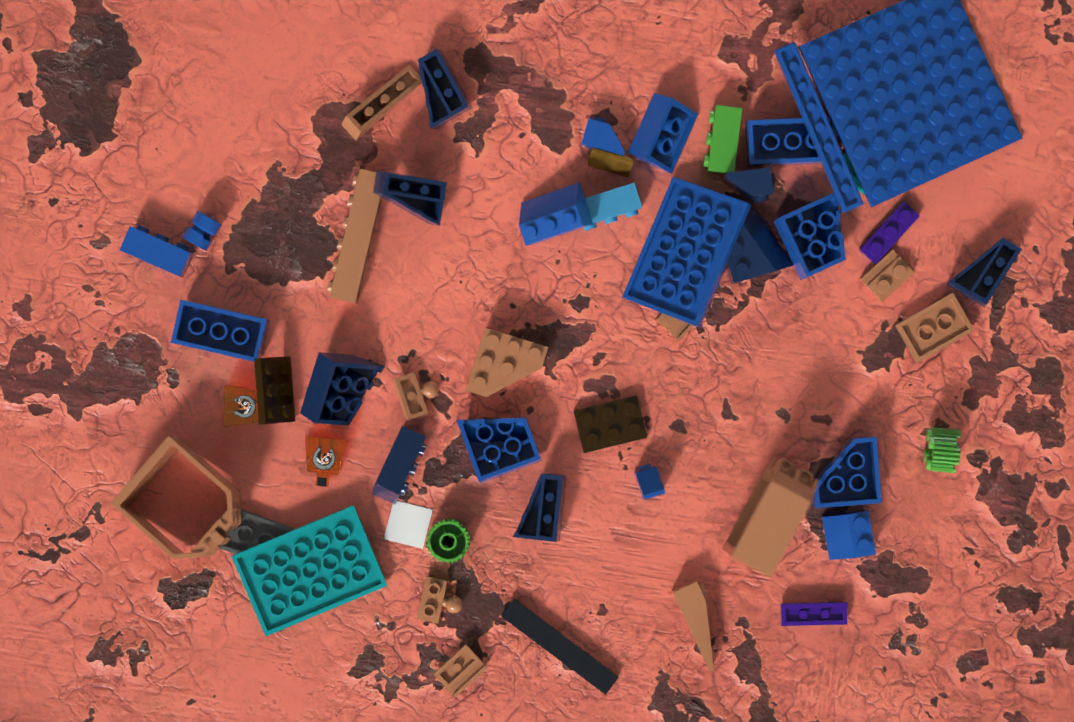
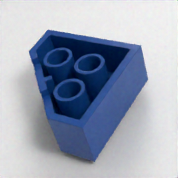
(850, 476)

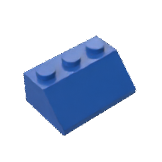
(663, 133)
(554, 214)

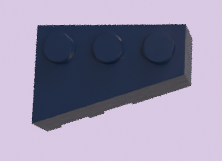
(442, 89)
(413, 194)
(985, 274)
(399, 465)
(545, 510)

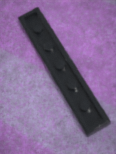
(559, 646)

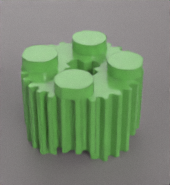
(942, 450)
(442, 551)

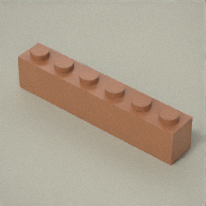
(357, 239)

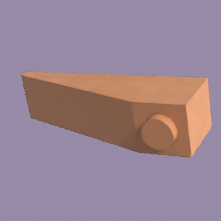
(381, 102)
(694, 609)

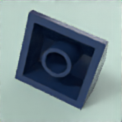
(751, 184)

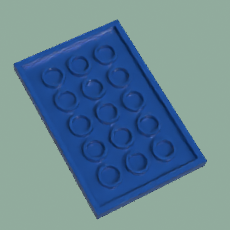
(686, 251)

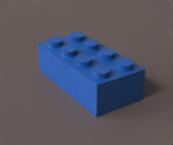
(780, 143)
(219, 331)

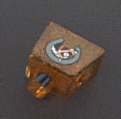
(240, 406)
(324, 457)

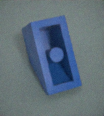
(601, 136)
(649, 481)

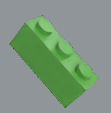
(722, 139)

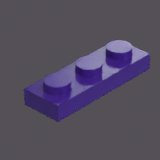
(889, 233)
(813, 613)

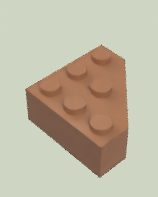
(503, 361)

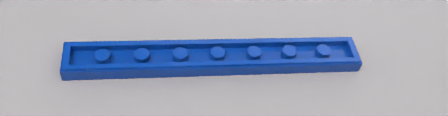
(818, 127)

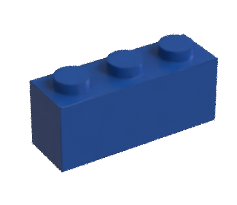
(157, 250)

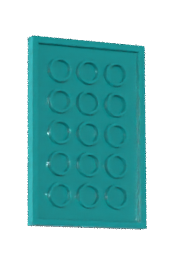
(309, 570)

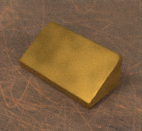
(610, 162)

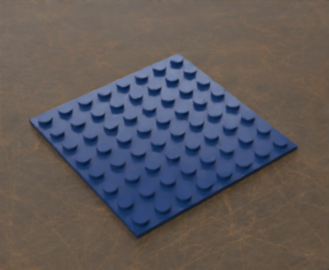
(909, 95)

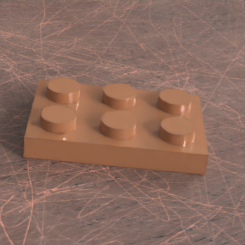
(934, 327)

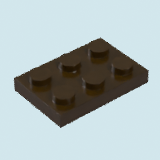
(274, 390)
(610, 424)

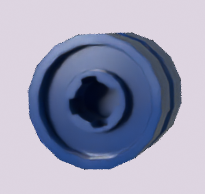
(201, 230)

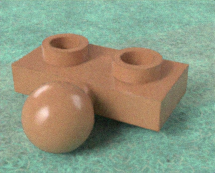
(412, 395)
(434, 600)

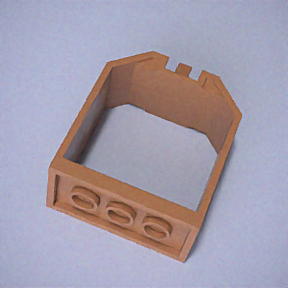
(771, 516)
(215, 536)

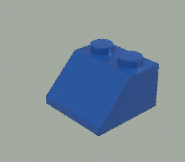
(849, 535)

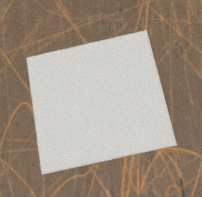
(408, 524)

